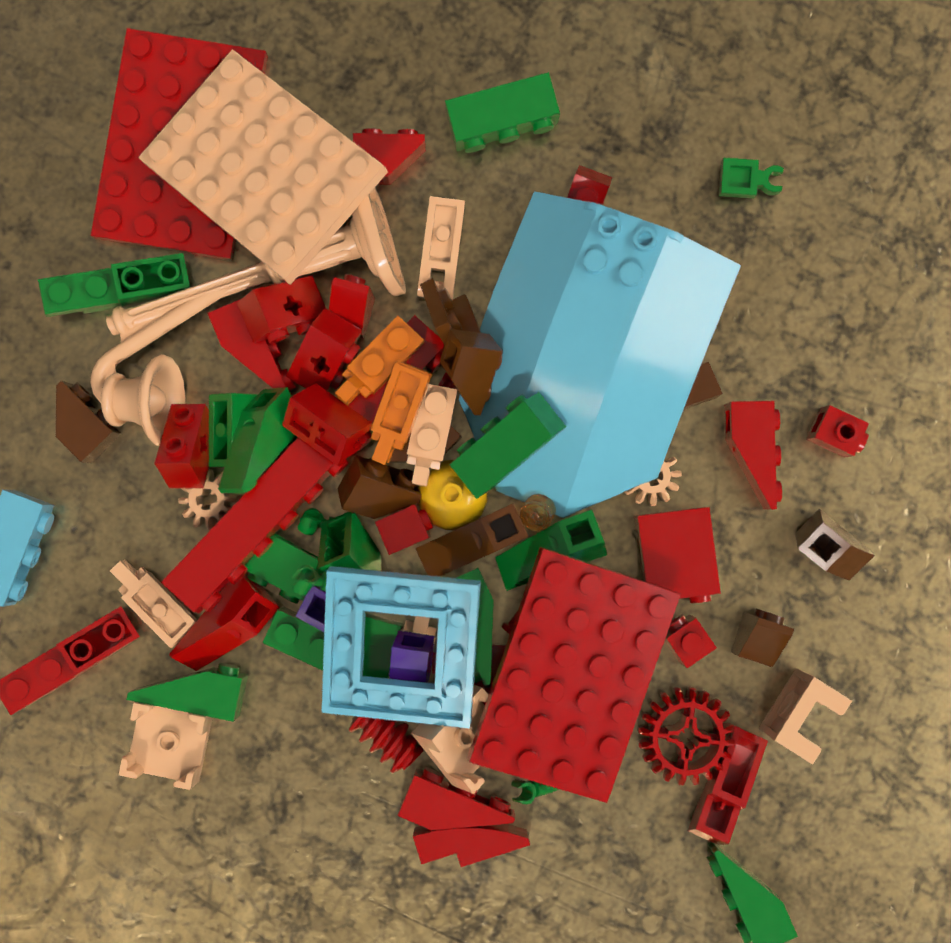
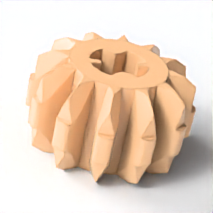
(660, 485)
(197, 506)

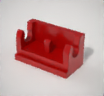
(325, 423)

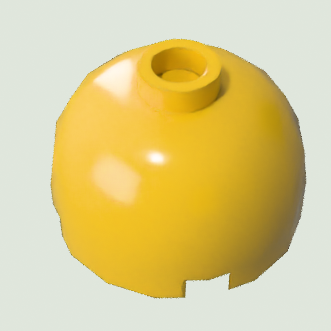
(449, 500)

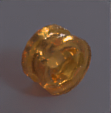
(531, 518)

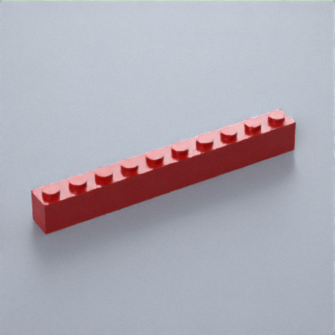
(273, 502)

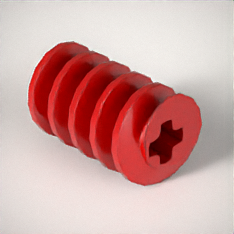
(389, 739)

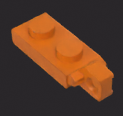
(375, 363)
(398, 409)

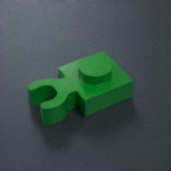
(743, 178)

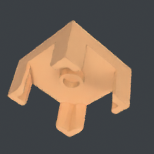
(793, 708)
(167, 745)
(451, 746)

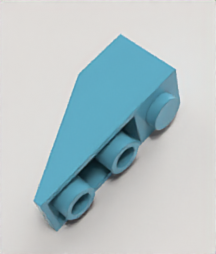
(21, 530)

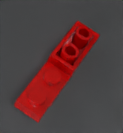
(67, 660)

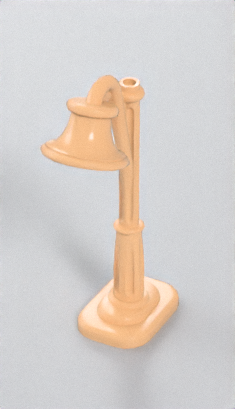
(150, 396)

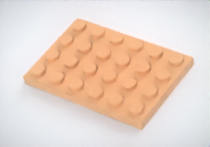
(263, 166)

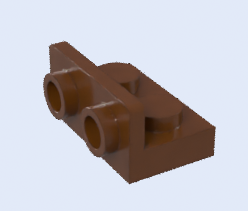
(448, 313)

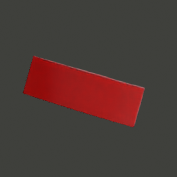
(729, 789)
(469, 843)

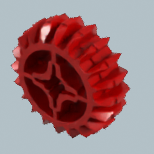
(685, 750)

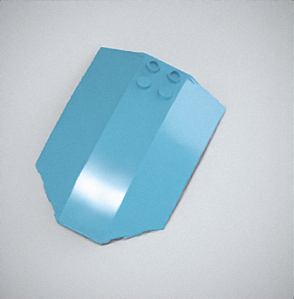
(610, 333)

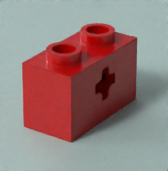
(281, 309)
(325, 351)
(185, 446)

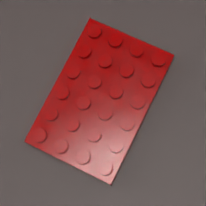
(132, 200)
(573, 676)

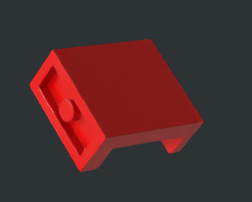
(680, 552)

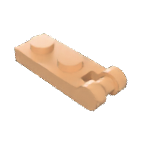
(442, 242)

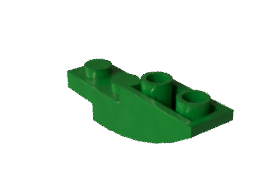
(115, 286)

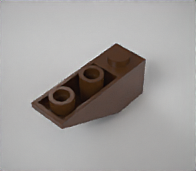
(472, 541)

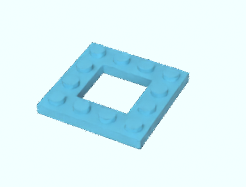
(450, 600)

